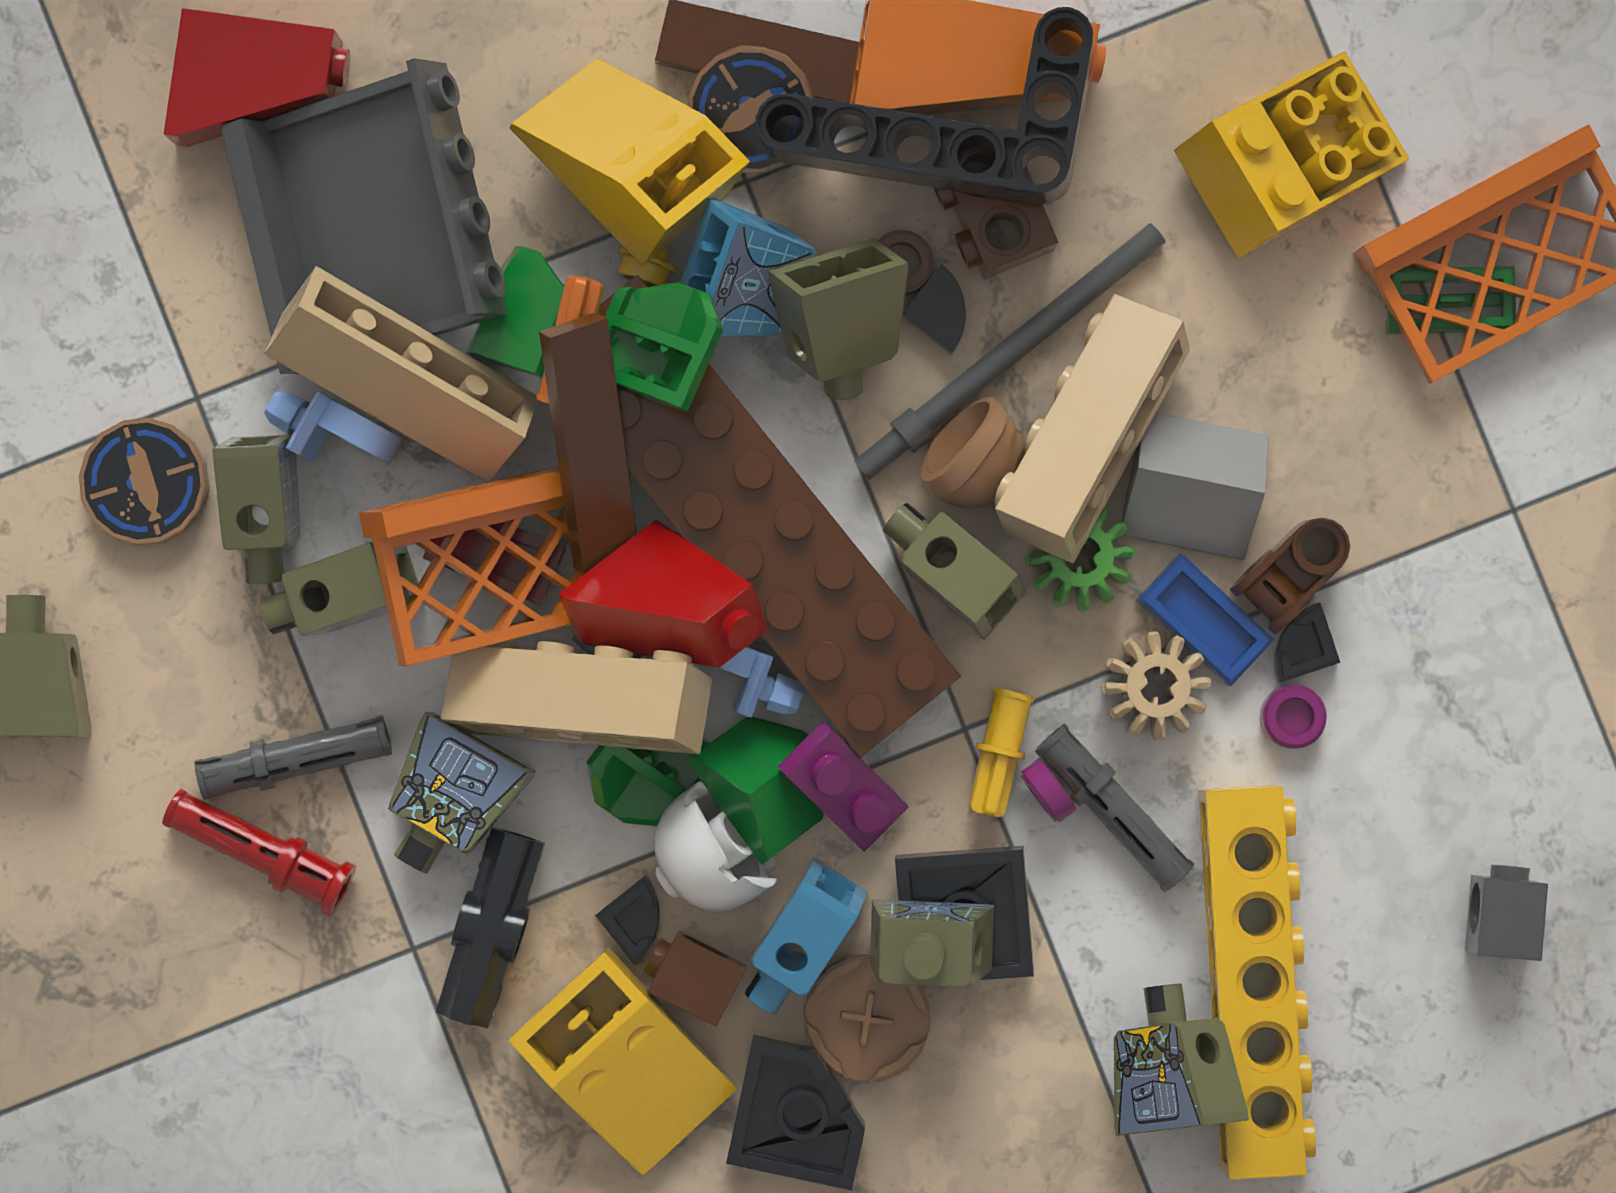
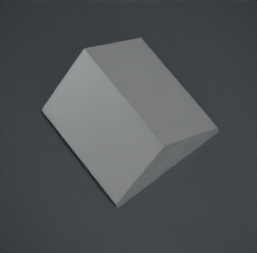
(1196, 486)

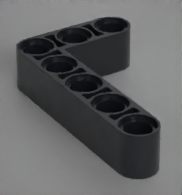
(950, 137)

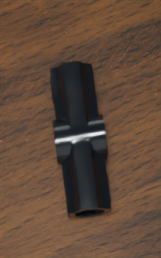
(490, 927)

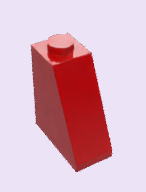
(247, 70)
(664, 597)

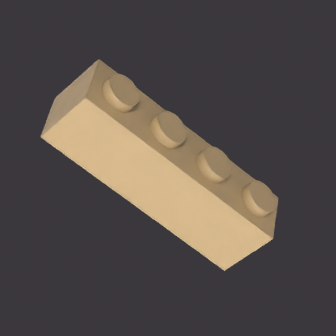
(402, 375)
(1091, 427)
(579, 696)

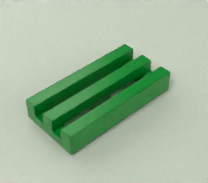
(1417, 275)

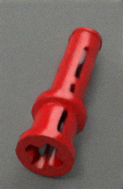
(285, 872)

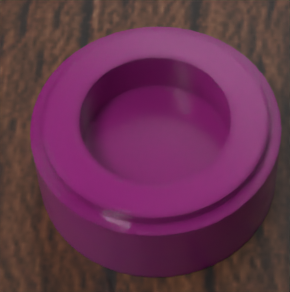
(1293, 716)
(1048, 791)

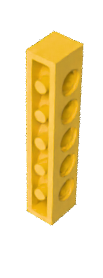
(1225, 817)

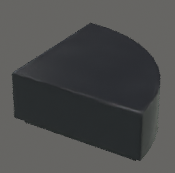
(939, 310)
(1305, 645)
(633, 919)

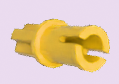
(1000, 752)

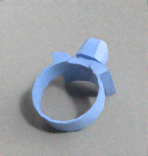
(315, 421)
(779, 693)

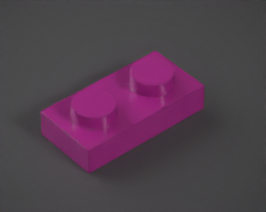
(843, 786)

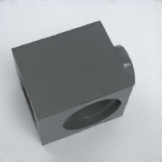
(1506, 914)

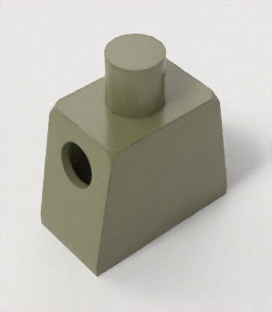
(841, 313)
(39, 675)

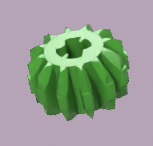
(1100, 562)

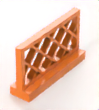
(1464, 216)
(451, 515)

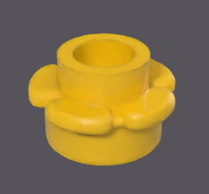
(652, 273)

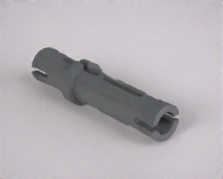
(280, 760)
(1114, 807)

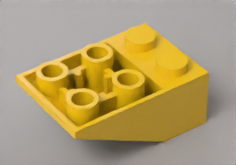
(1290, 154)
(631, 155)
(622, 1062)

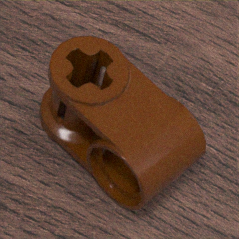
(1291, 574)

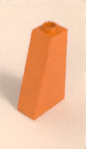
(951, 55)

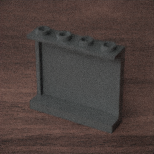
(374, 196)

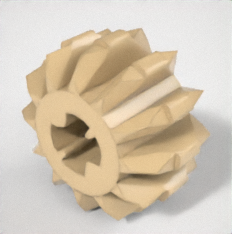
(1134, 681)

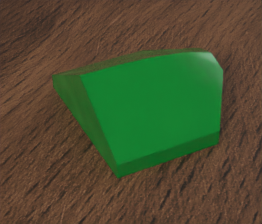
(531, 306)
(662, 341)
(639, 782)
(752, 790)

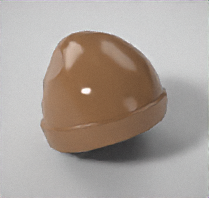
(972, 455)

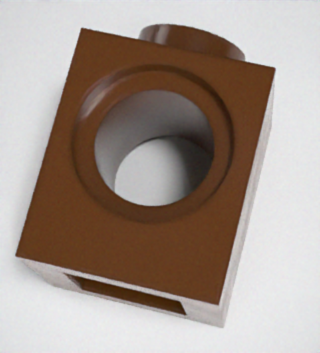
(694, 976)

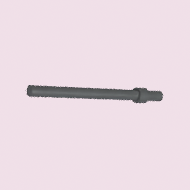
(914, 428)

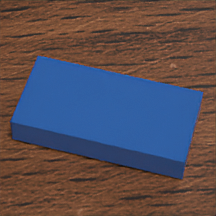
(1205, 618)

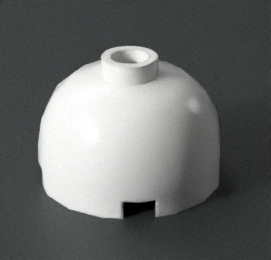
(705, 855)

